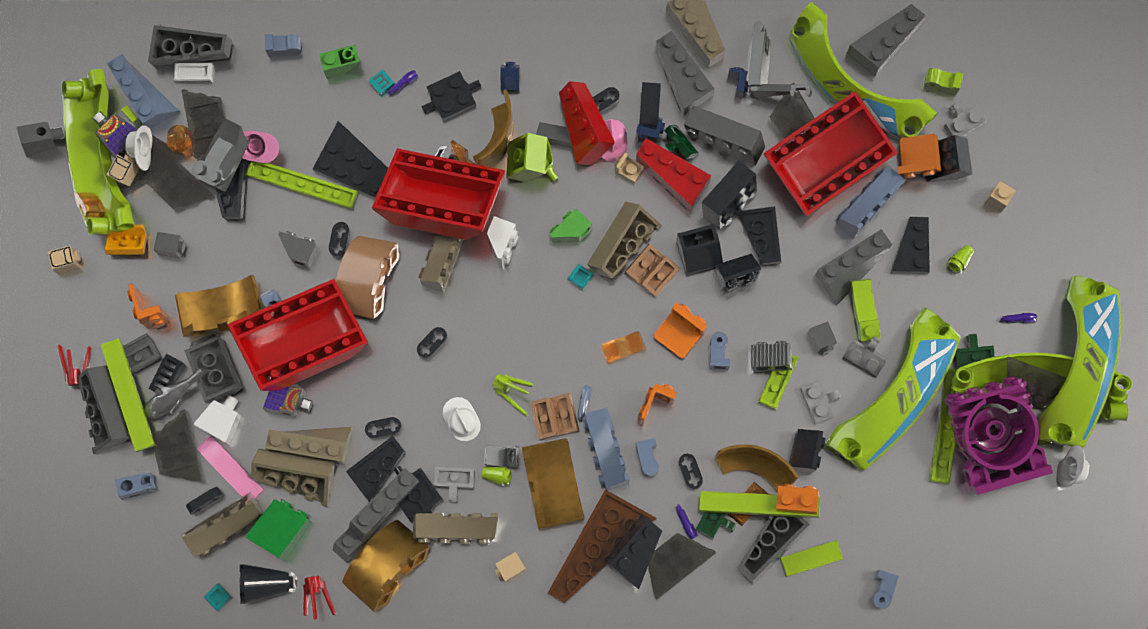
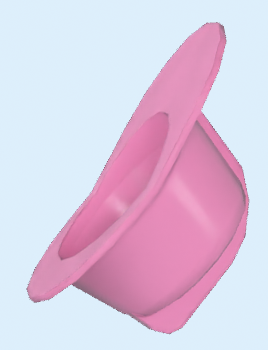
(619, 135)
(262, 147)

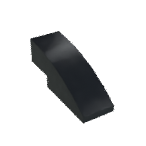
(649, 107)

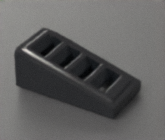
(160, 372)

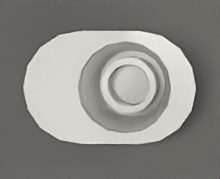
(139, 146)
(461, 419)
(1073, 467)

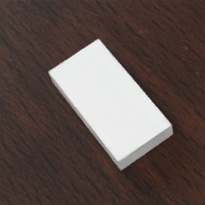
(193, 72)

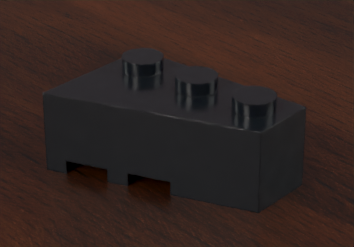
(635, 551)

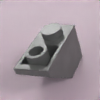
(299, 250)

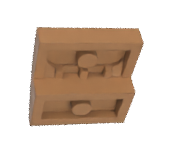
(652, 270)
(554, 416)

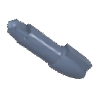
(584, 398)

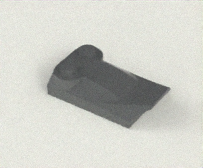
(222, 156)
(220, 373)

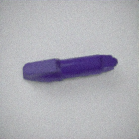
(407, 78)
(1024, 317)
(688, 527)

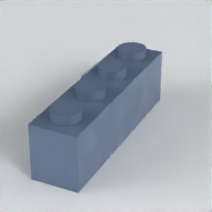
(145, 99)
(870, 202)
(606, 449)

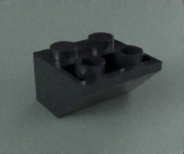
(954, 159)
(699, 248)
(737, 272)
(805, 450)

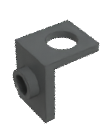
(501, 456)

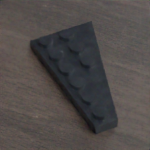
(350, 163)

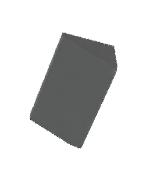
(554, 133)

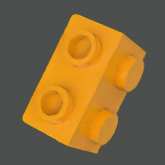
(127, 242)

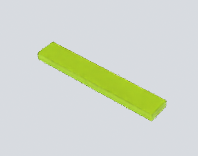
(302, 184)
(127, 395)
(944, 442)
(745, 504)

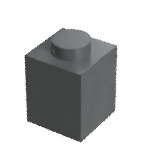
(169, 245)
(822, 338)

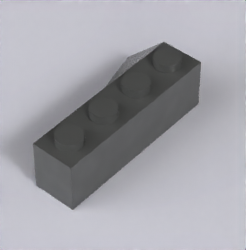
(852, 265)
(102, 408)

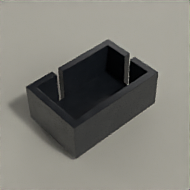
(729, 195)

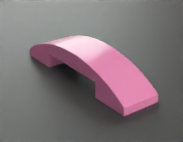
(229, 468)

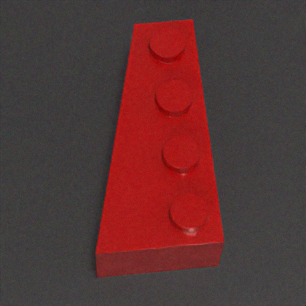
(585, 123)
(673, 173)

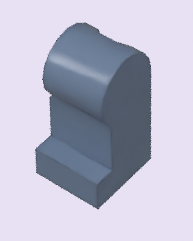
(282, 45)
(270, 298)
(717, 352)
(646, 458)
(135, 485)
(885, 589)

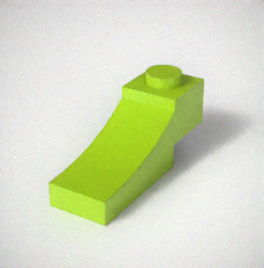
(865, 309)

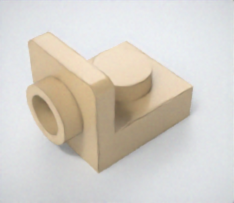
(628, 168)

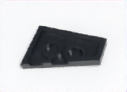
(232, 201)
(763, 232)
(914, 248)
(375, 467)

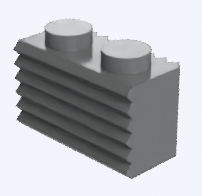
(771, 356)

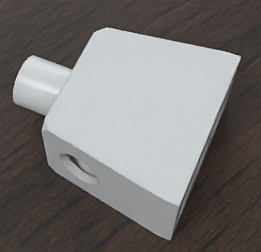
(220, 419)

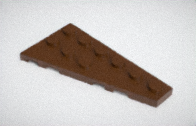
(598, 538)

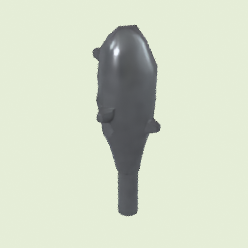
(169, 396)

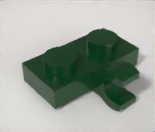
(680, 141)
(974, 353)
(711, 522)

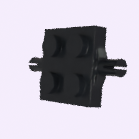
(451, 96)
(421, 498)

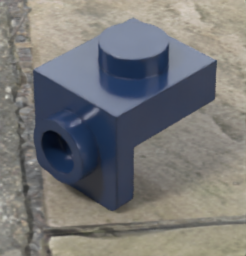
(741, 75)
(509, 76)
(647, 131)

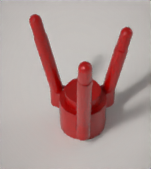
(71, 375)
(312, 586)

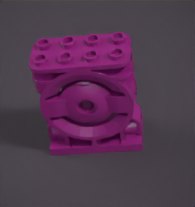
(975, 429)

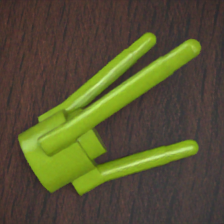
(504, 383)

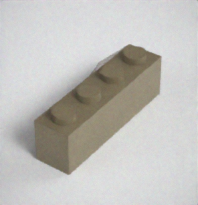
(622, 239)
(440, 262)
(320, 444)
(294, 473)
(222, 525)
(454, 527)

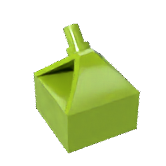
(529, 158)

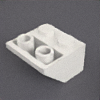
(501, 238)

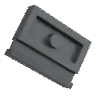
(141, 353)

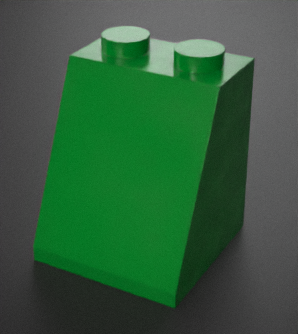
(279, 529)

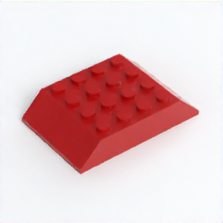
(830, 153)
(437, 194)
(298, 337)

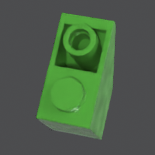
(339, 61)
(571, 229)

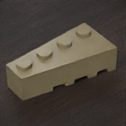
(698, 27)

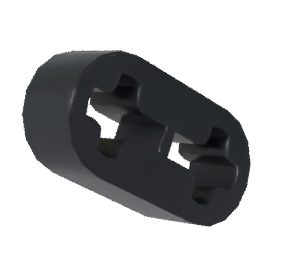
(605, 105)
(334, 239)
(429, 340)
(382, 423)
(694, 469)
(204, 500)

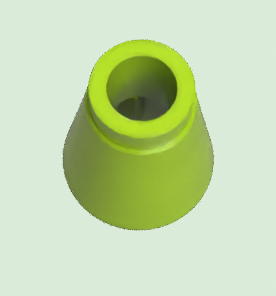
(960, 259)
(498, 475)

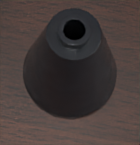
(262, 583)

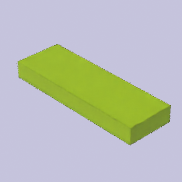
(776, 386)
(811, 558)

